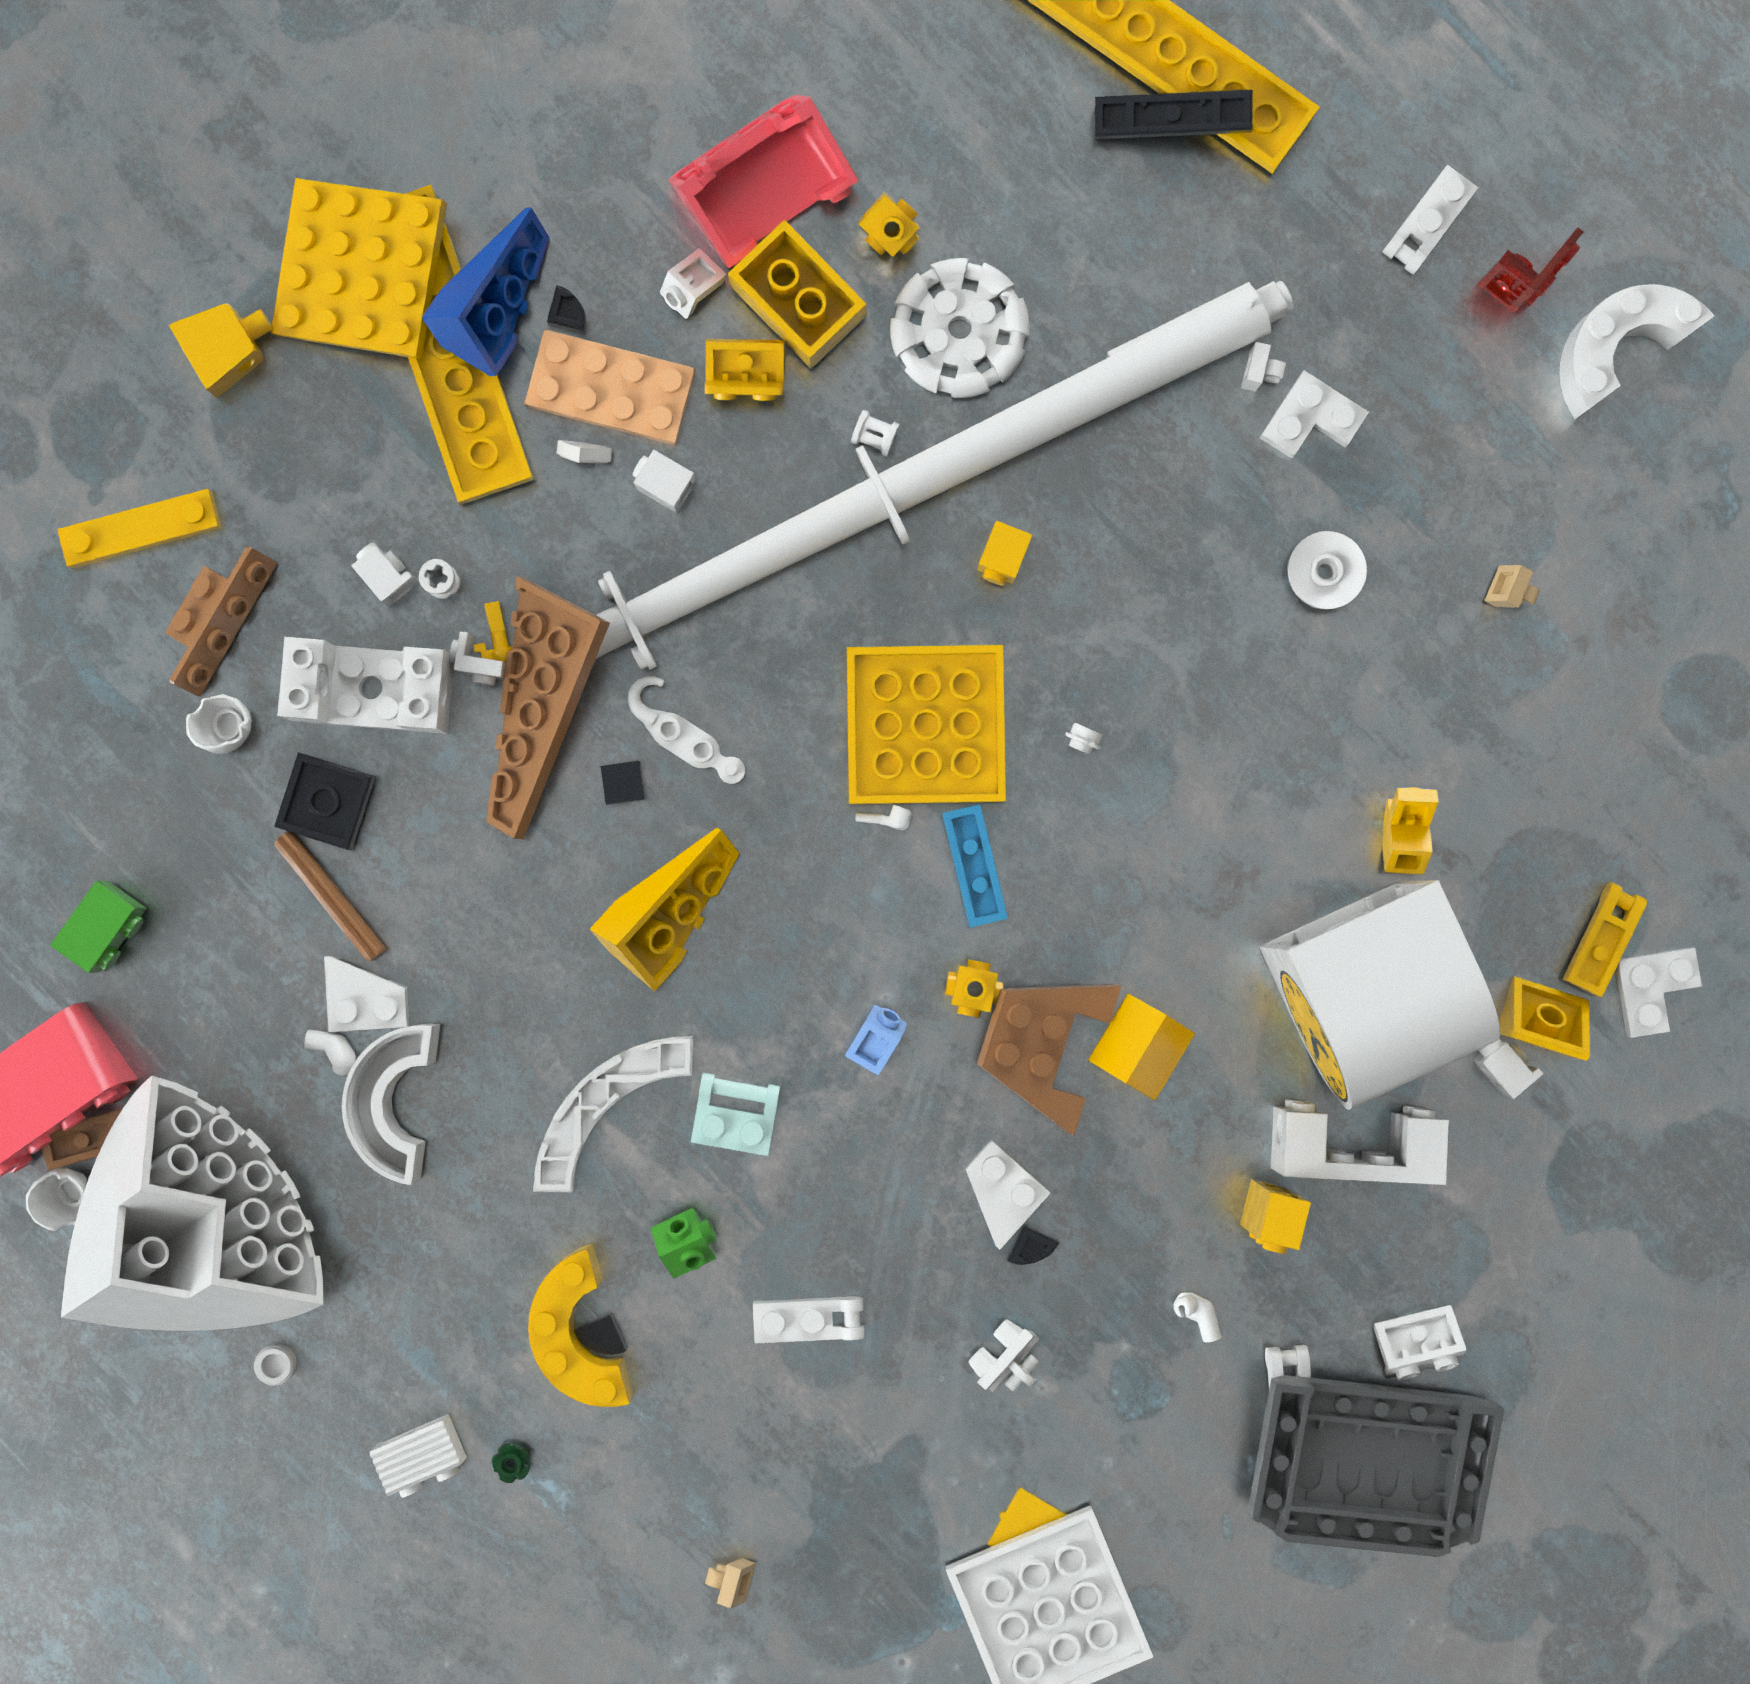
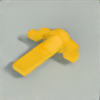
(497, 634)

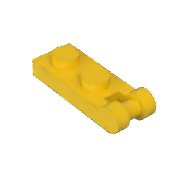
(1604, 940)

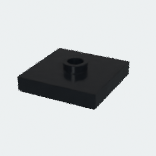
(324, 801)

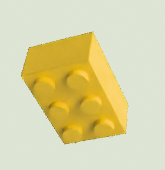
(797, 294)

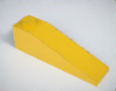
(657, 916)

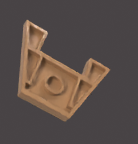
(1029, 1040)

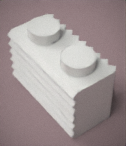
(417, 1456)

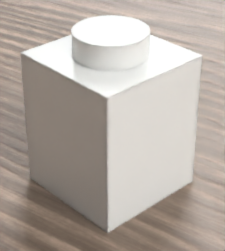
(663, 480)

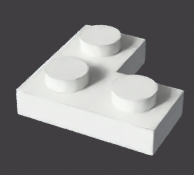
(1309, 406)
(1645, 980)

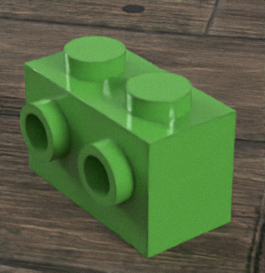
(99, 927)

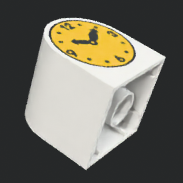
(1383, 990)

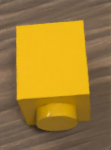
(1003, 553)

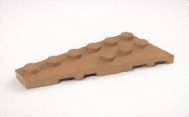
(540, 692)

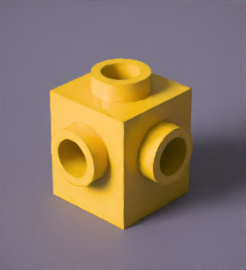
(885, 211)
(959, 981)

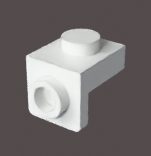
(482, 670)

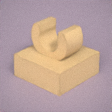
(1512, 587)
(732, 1581)

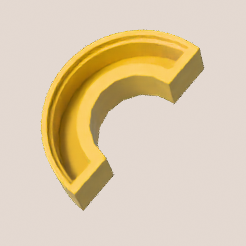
(556, 1347)

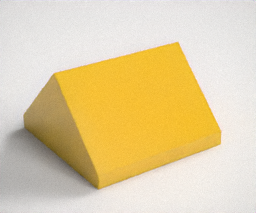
(1546, 1019)
(1141, 1046)

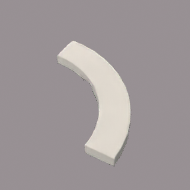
(595, 1095)

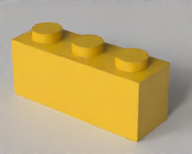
(1275, 1216)

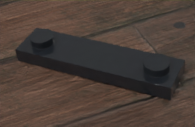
(1174, 114)

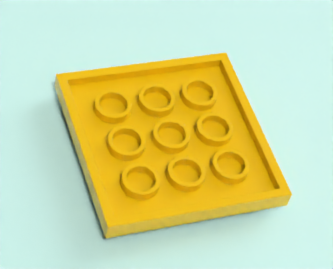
(358, 267)
(926, 724)

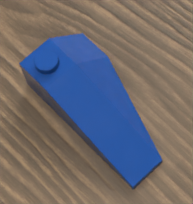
(483, 301)

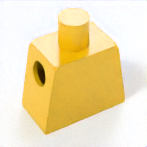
(221, 344)

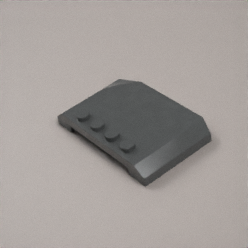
(1374, 1466)

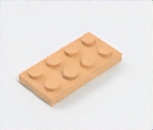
(610, 387)

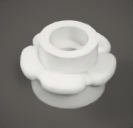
(1084, 738)

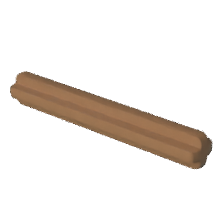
(329, 896)

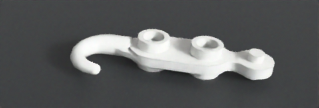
(682, 736)

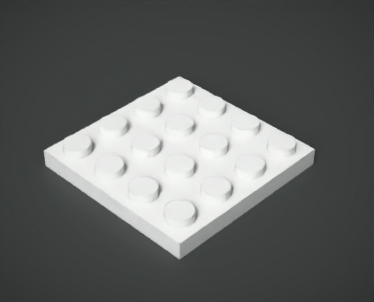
(1050, 1606)

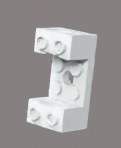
(326, 684)
(1415, 1147)

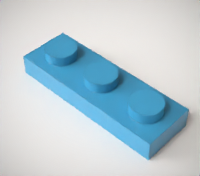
(974, 866)

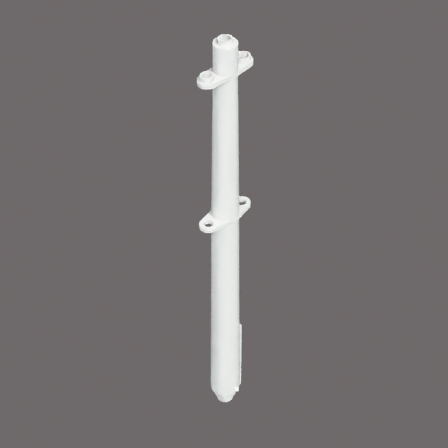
(1123, 376)

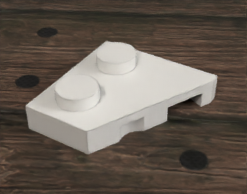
(362, 999)
(1003, 1191)

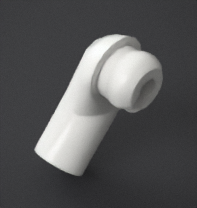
(336, 1048)
(1201, 1311)

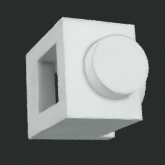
(383, 574)
(1507, 1068)

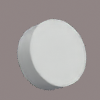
(275, 1364)

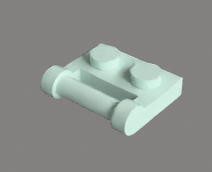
(734, 1127)

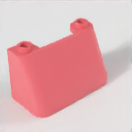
(763, 177)

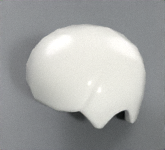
(219, 724)
(56, 1198)

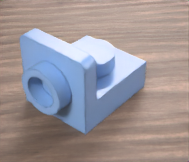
(876, 1039)

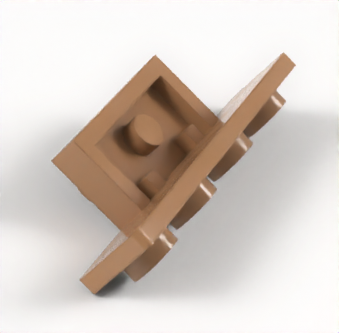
(213, 617)

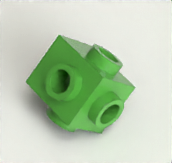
(684, 1242)

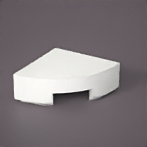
(584, 452)

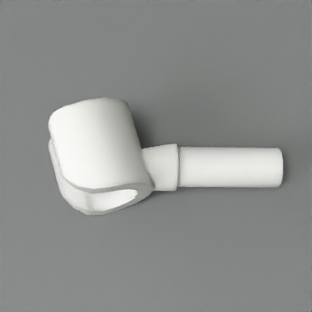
(898, 818)

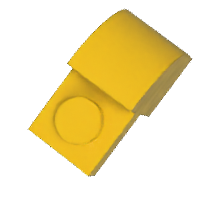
(1407, 830)

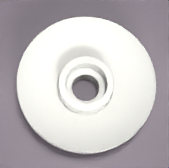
(1340, 556)

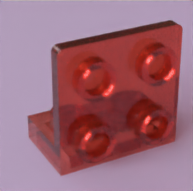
(1515, 281)

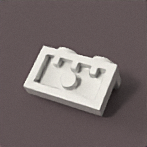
(1420, 1343)

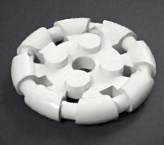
(965, 305)

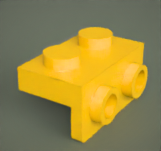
(745, 368)

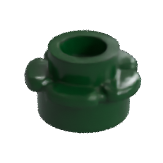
(518, 1455)

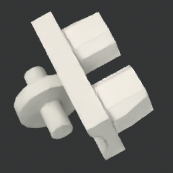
(995, 1371)

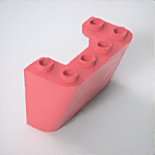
(55, 1078)

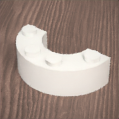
(1636, 311)
(368, 1101)

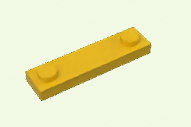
(139, 528)

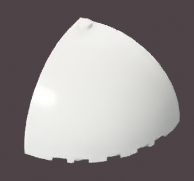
(188, 1224)

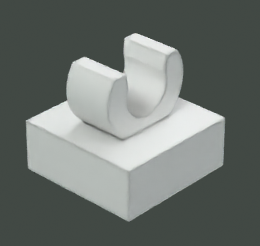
(1261, 368)

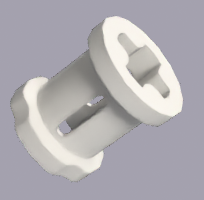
(882, 443)
(437, 567)

